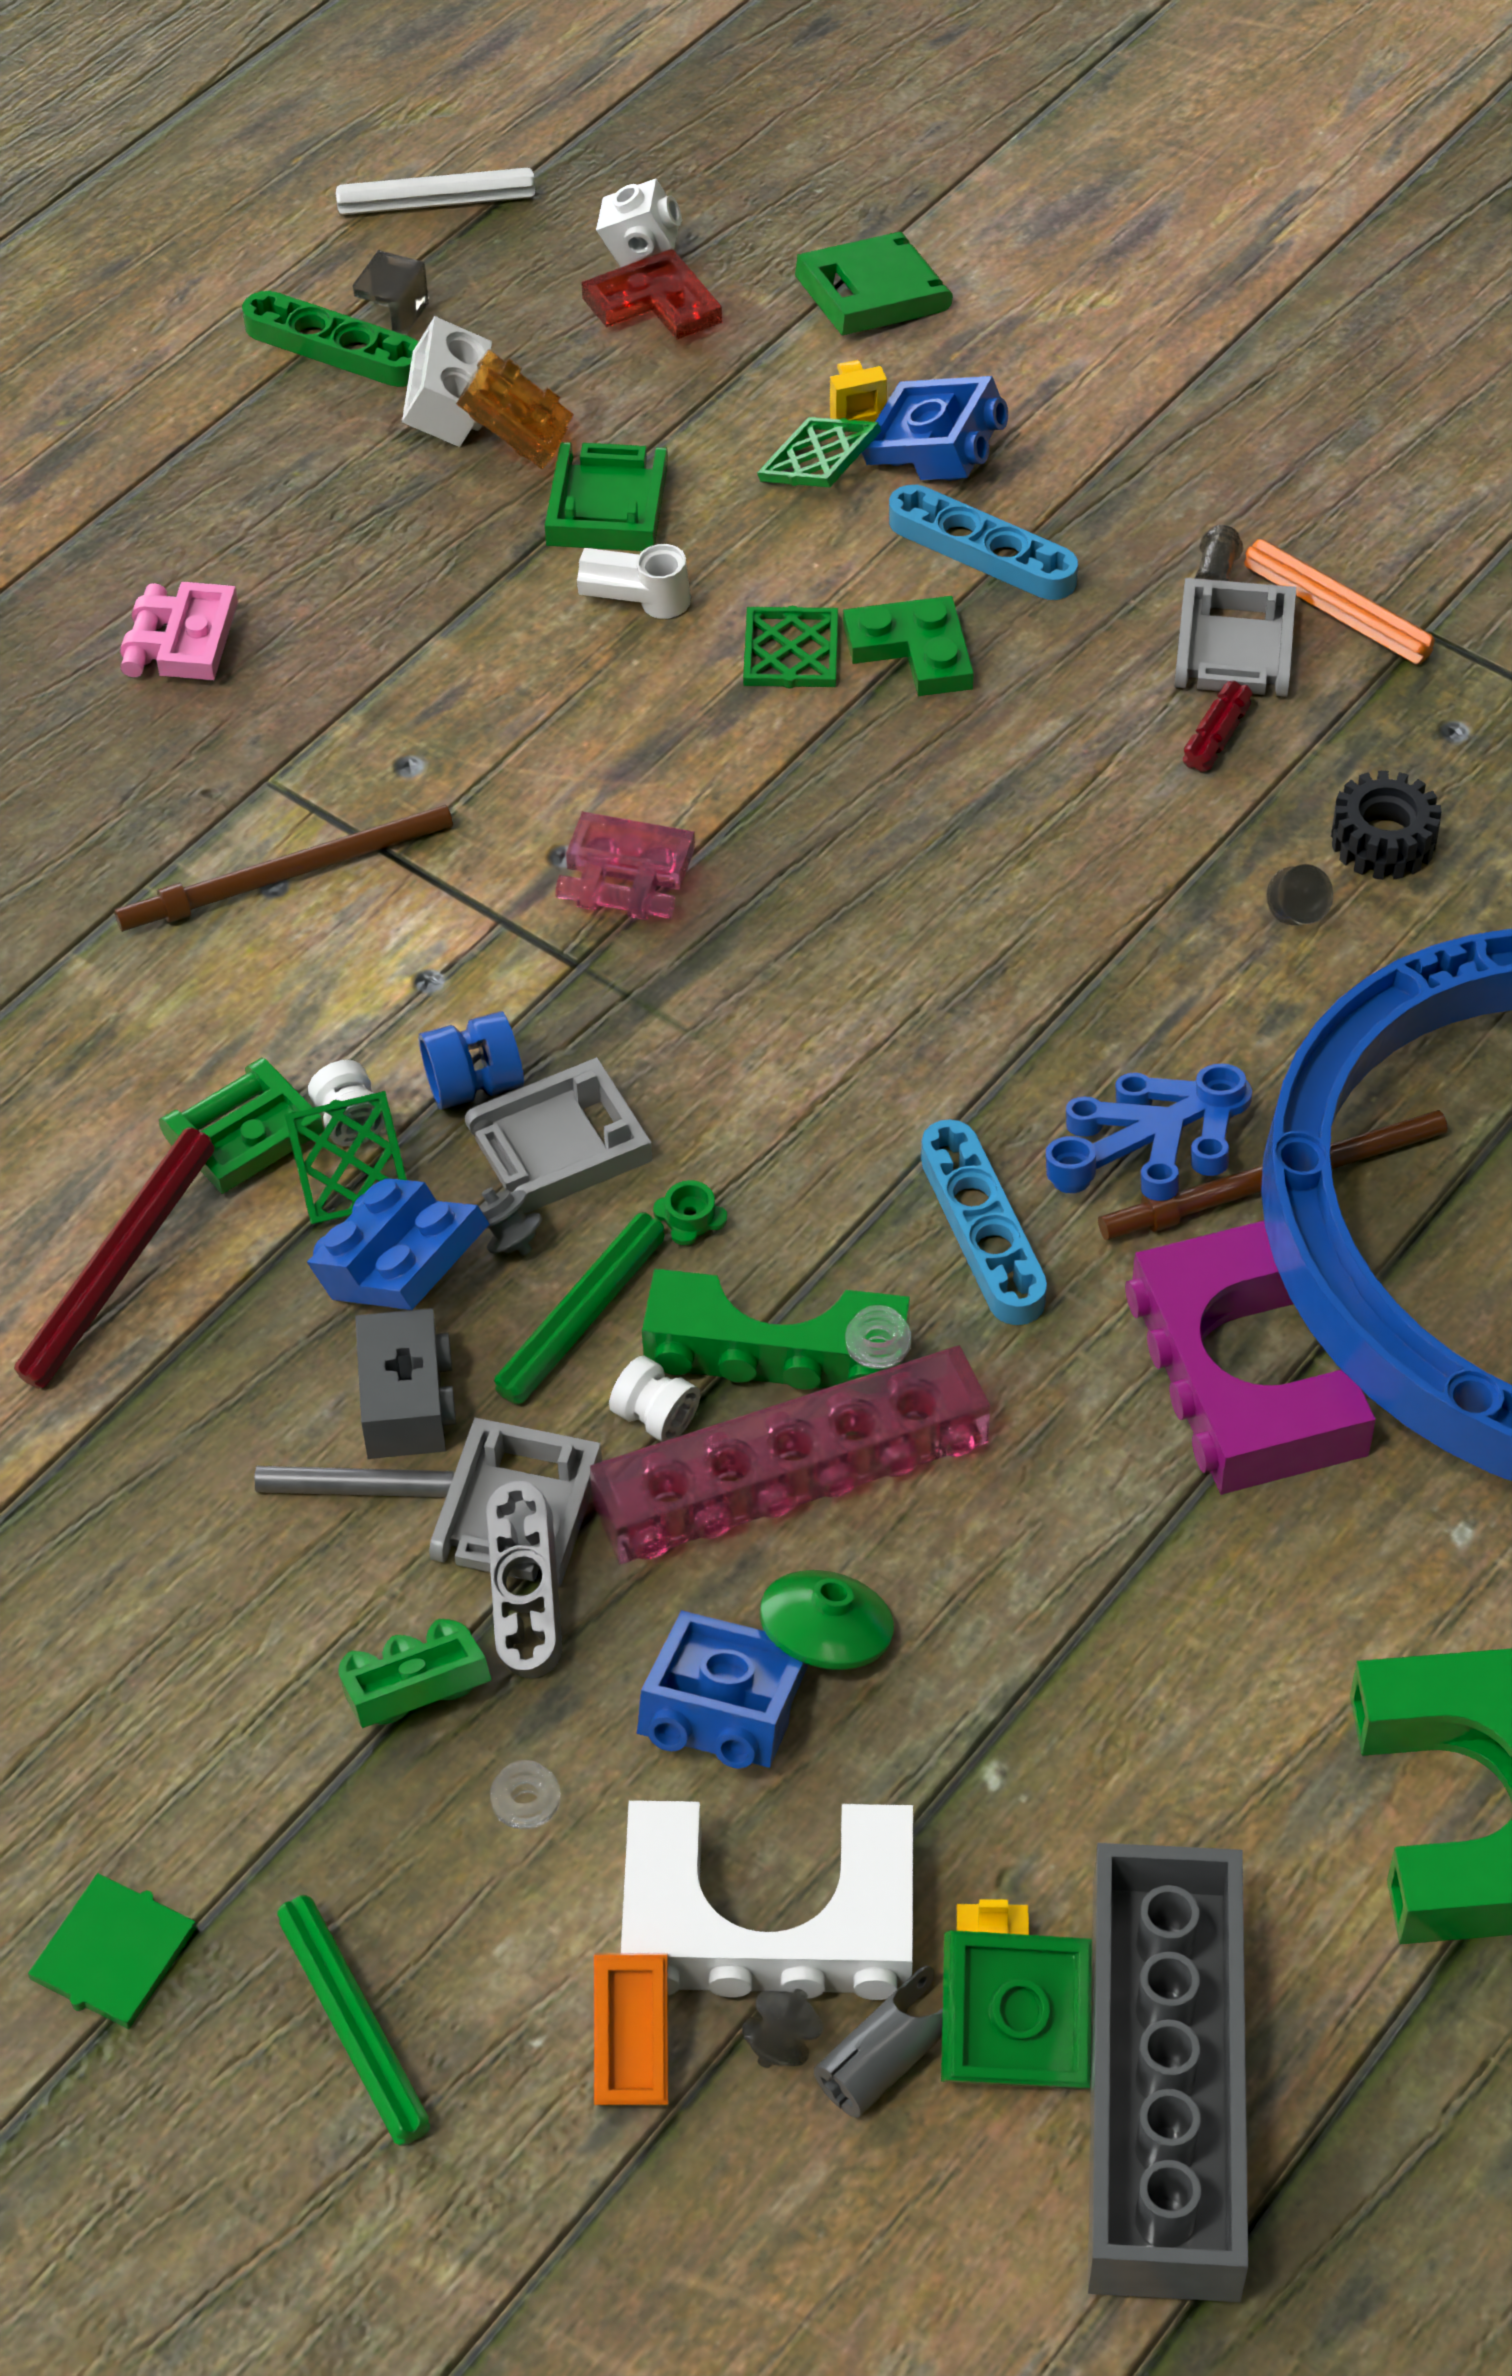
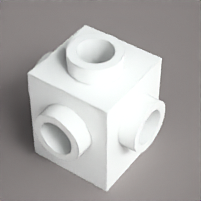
(638, 222)

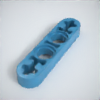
(1038, 568)
(987, 1219)

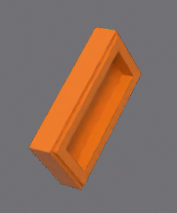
(631, 2029)

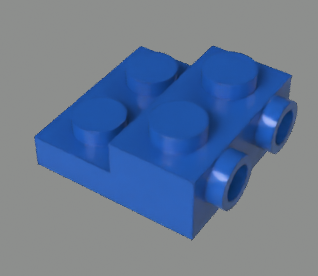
(939, 426)
(394, 1245)
(719, 1692)

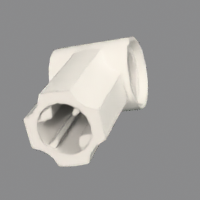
(654, 578)

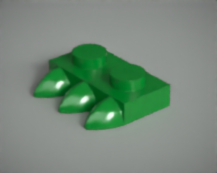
(412, 1673)

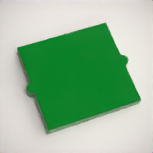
(112, 1950)

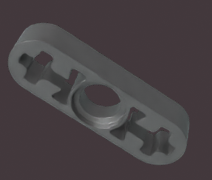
(510, 1628)

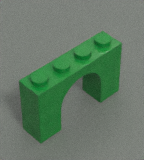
(1461, 1708)

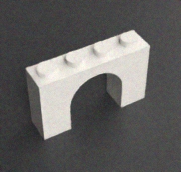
(850, 1947)

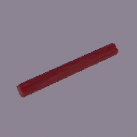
(114, 1258)

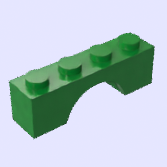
(699, 1331)

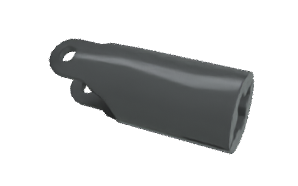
(880, 2049)

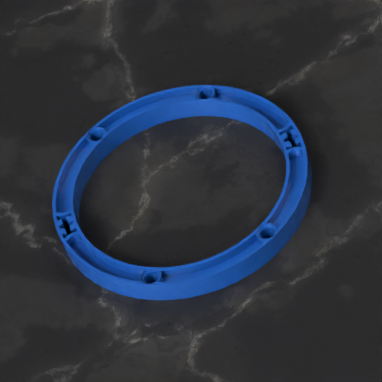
(1312, 1248)

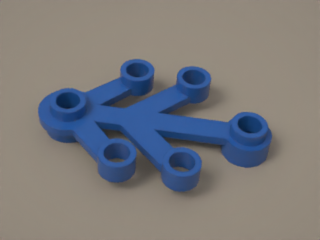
(1215, 1095)

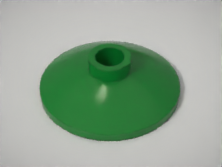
(826, 1619)

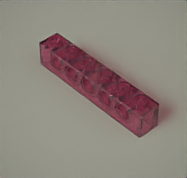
(810, 1427)

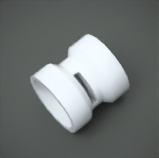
(342, 1082)
(655, 1400)

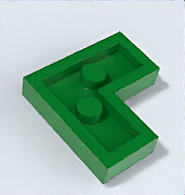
(915, 629)

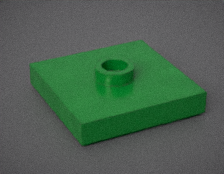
(1016, 2010)

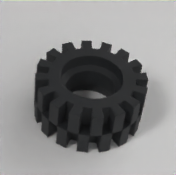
(1385, 848)

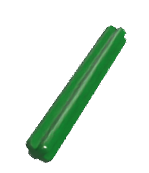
(579, 1308)
(354, 2020)

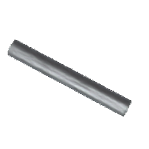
(352, 1481)

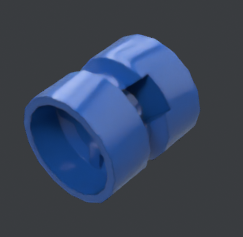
(451, 1067)

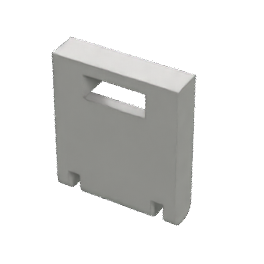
(1235, 648)
(546, 1143)
(479, 1475)

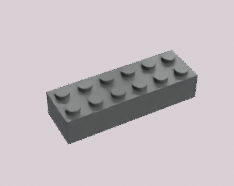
(1168, 2074)

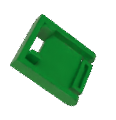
(885, 276)
(606, 498)

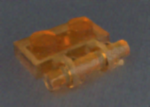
(515, 408)

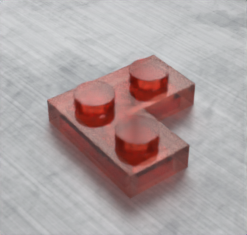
(656, 285)

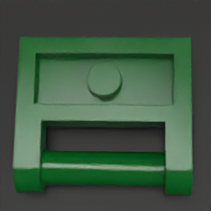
(251, 1134)

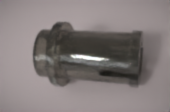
(1219, 549)

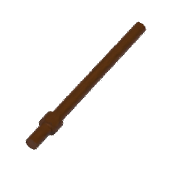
(177, 901)
(1167, 1213)

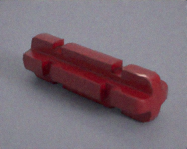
(1217, 726)

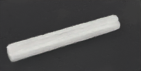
(435, 191)

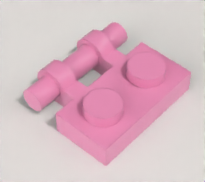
(194, 634)

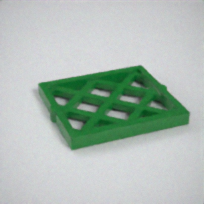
(864, 434)
(789, 677)
(336, 1109)

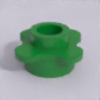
(686, 1198)

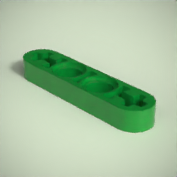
(280, 318)

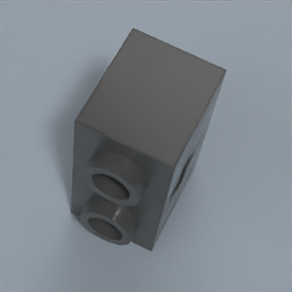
(401, 1383)

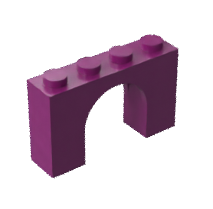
(1239, 1428)

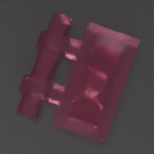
(626, 851)

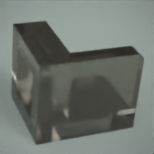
(396, 284)

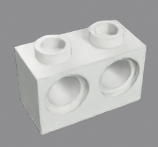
(437, 378)

